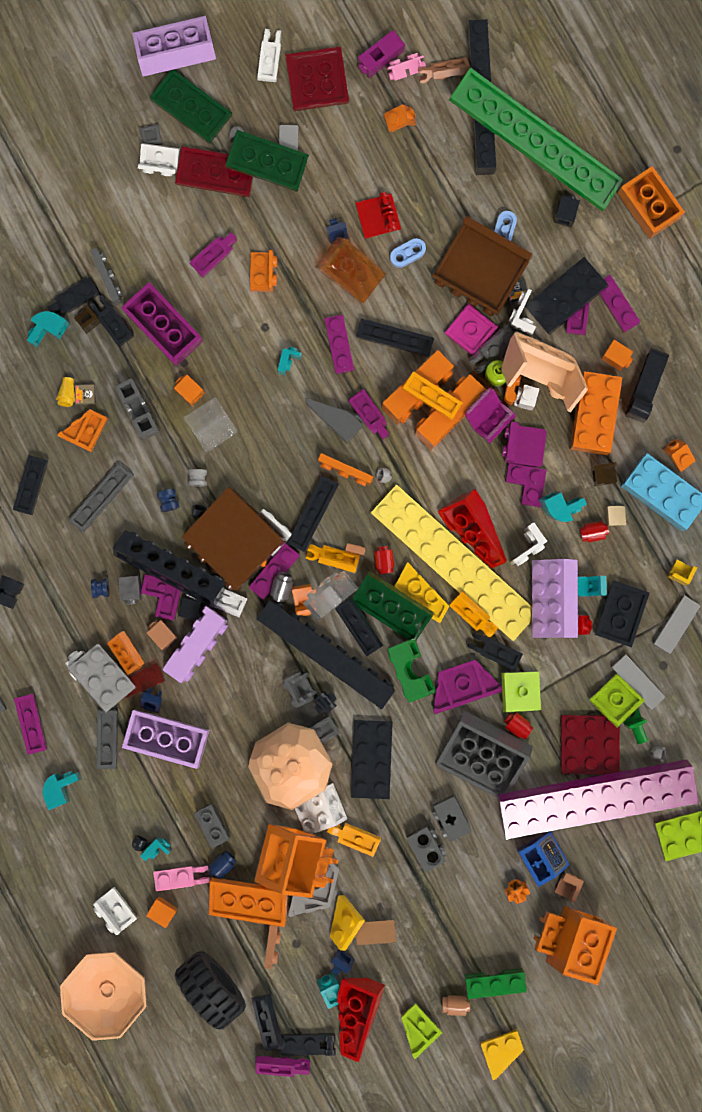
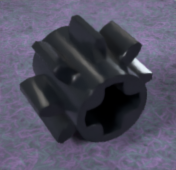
(325, 702)

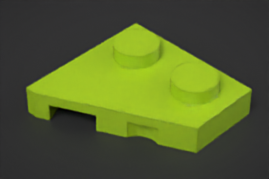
(419, 1029)

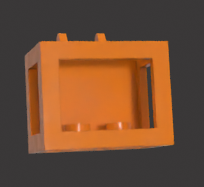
(293, 861)
(576, 943)

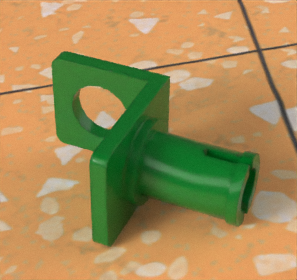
(636, 724)

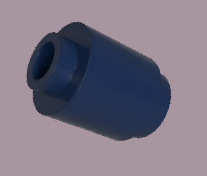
(222, 865)

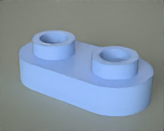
(506, 230)
(406, 251)

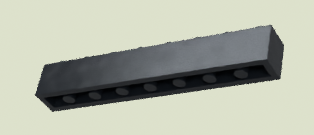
(480, 62)
(326, 655)

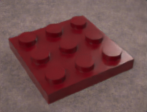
(317, 78)
(589, 745)

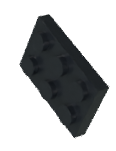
(621, 613)

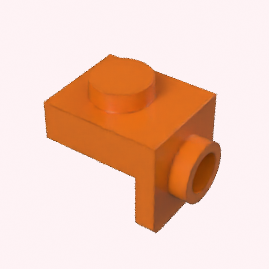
(400, 117)
(679, 454)
(300, 596)

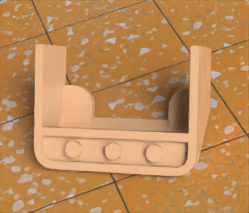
(546, 366)

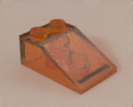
(350, 269)

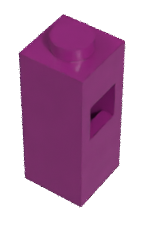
(380, 54)

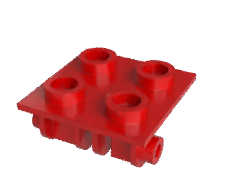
(378, 215)

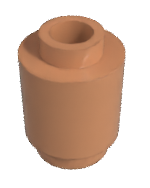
(455, 1005)

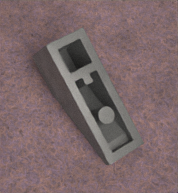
(339, 420)

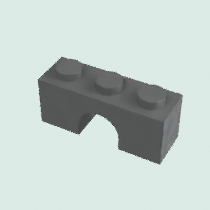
(137, 409)

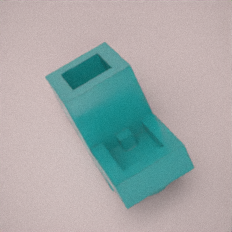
(46, 323)
(557, 509)
(592, 586)
(54, 791)

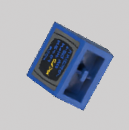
(543, 858)

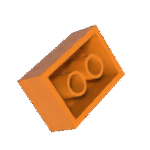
(651, 202)

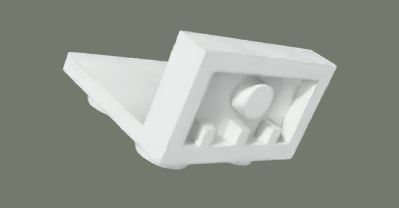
(525, 325)
(533, 536)
(321, 811)

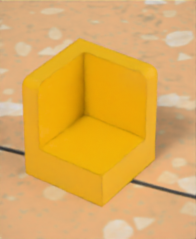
(682, 572)

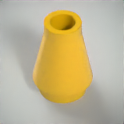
(66, 393)

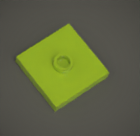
(521, 691)
(617, 700)

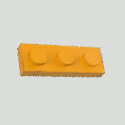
(432, 395)

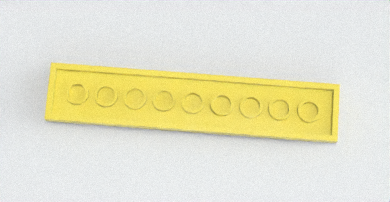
(453, 561)

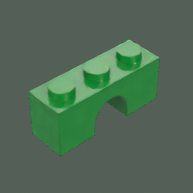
(413, 686)
(505, 983)

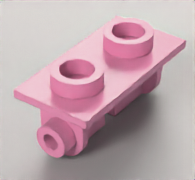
(398, 68)

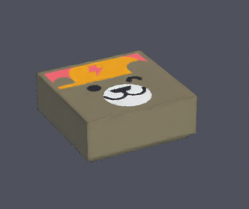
(84, 394)

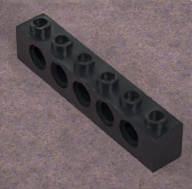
(208, 595)

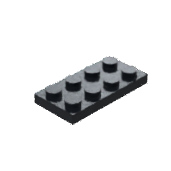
(566, 295)
(371, 759)

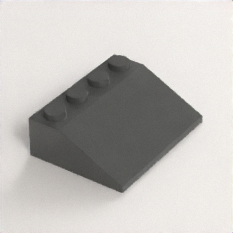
(484, 755)

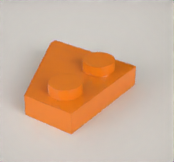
(85, 431)

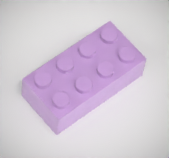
(174, 46)
(555, 598)
(165, 738)

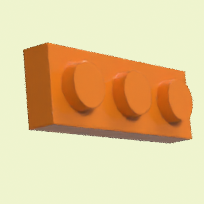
(345, 470)

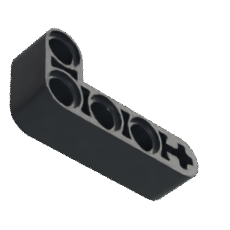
(647, 384)

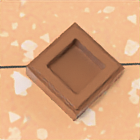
(355, 549)

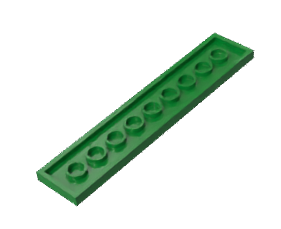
(536, 139)

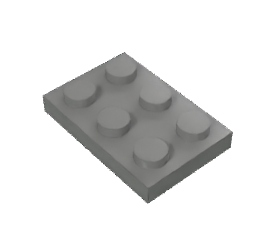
(101, 678)

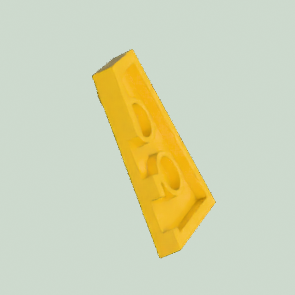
(417, 588)

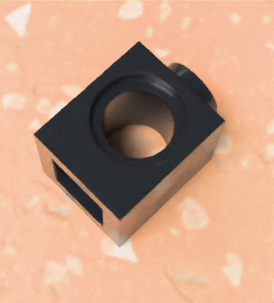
(567, 210)

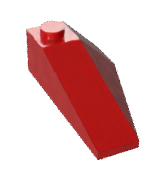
(473, 523)
(357, 1007)

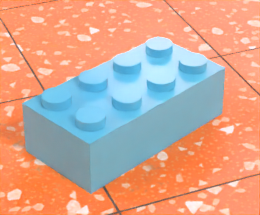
(664, 492)

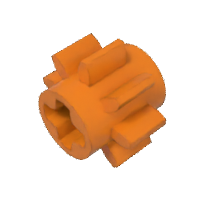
(517, 891)

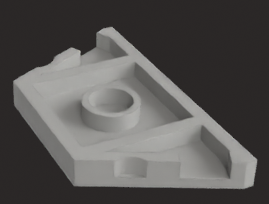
(321, 897)

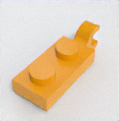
(333, 557)
(473, 614)
(356, 838)

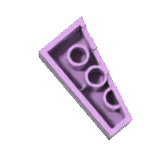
(195, 645)

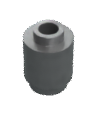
(281, 586)

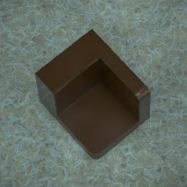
(87, 319)
(604, 474)

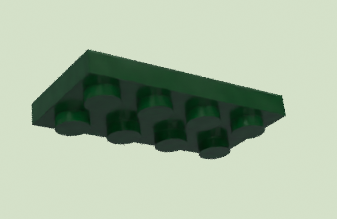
(191, 106)
(267, 160)
(392, 607)

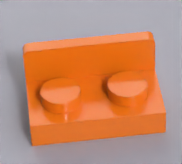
(262, 271)
(125, 653)

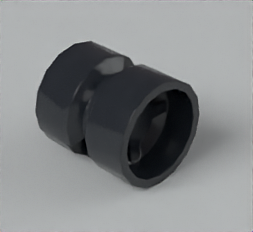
(8, 590)

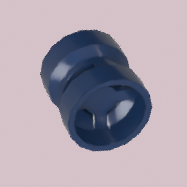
(168, 500)

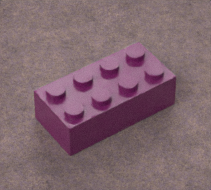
(162, 324)

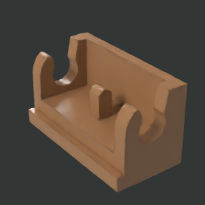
(376, 933)

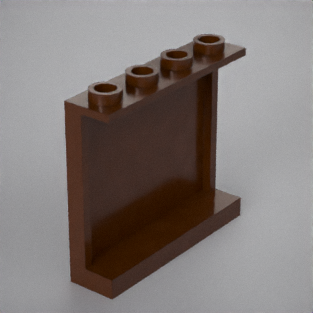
(482, 267)
(232, 539)

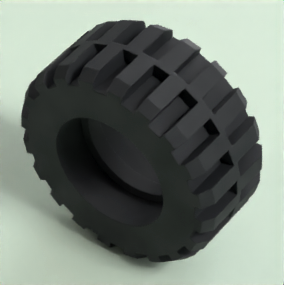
(210, 990)

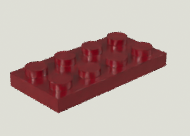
(208, 172)

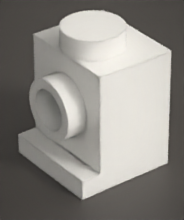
(526, 397)

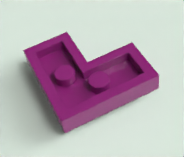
(532, 480)
(168, 596)

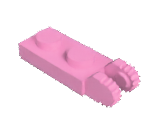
(179, 877)

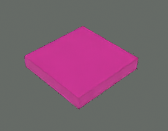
(470, 330)

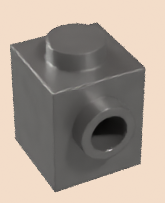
(130, 589)

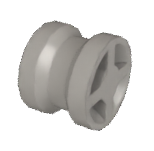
(197, 477)

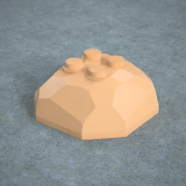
(290, 766)
(103, 996)

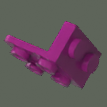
(489, 415)
(524, 445)

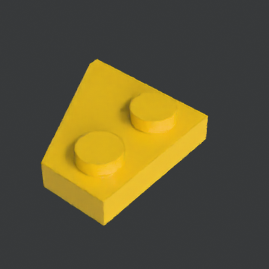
(345, 923)
(501, 1051)

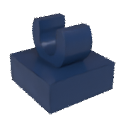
(336, 230)
(151, 701)
(342, 961)

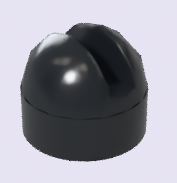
(198, 511)
(139, 843)

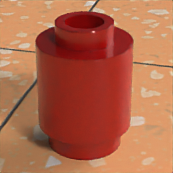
(594, 532)
(384, 560)
(518, 725)

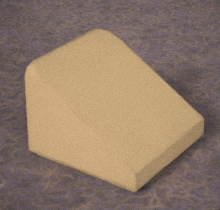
(615, 516)

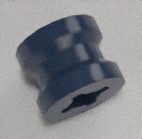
(100, 588)

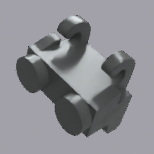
(299, 689)

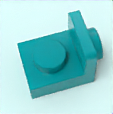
(285, 362)
(152, 851)
(329, 989)

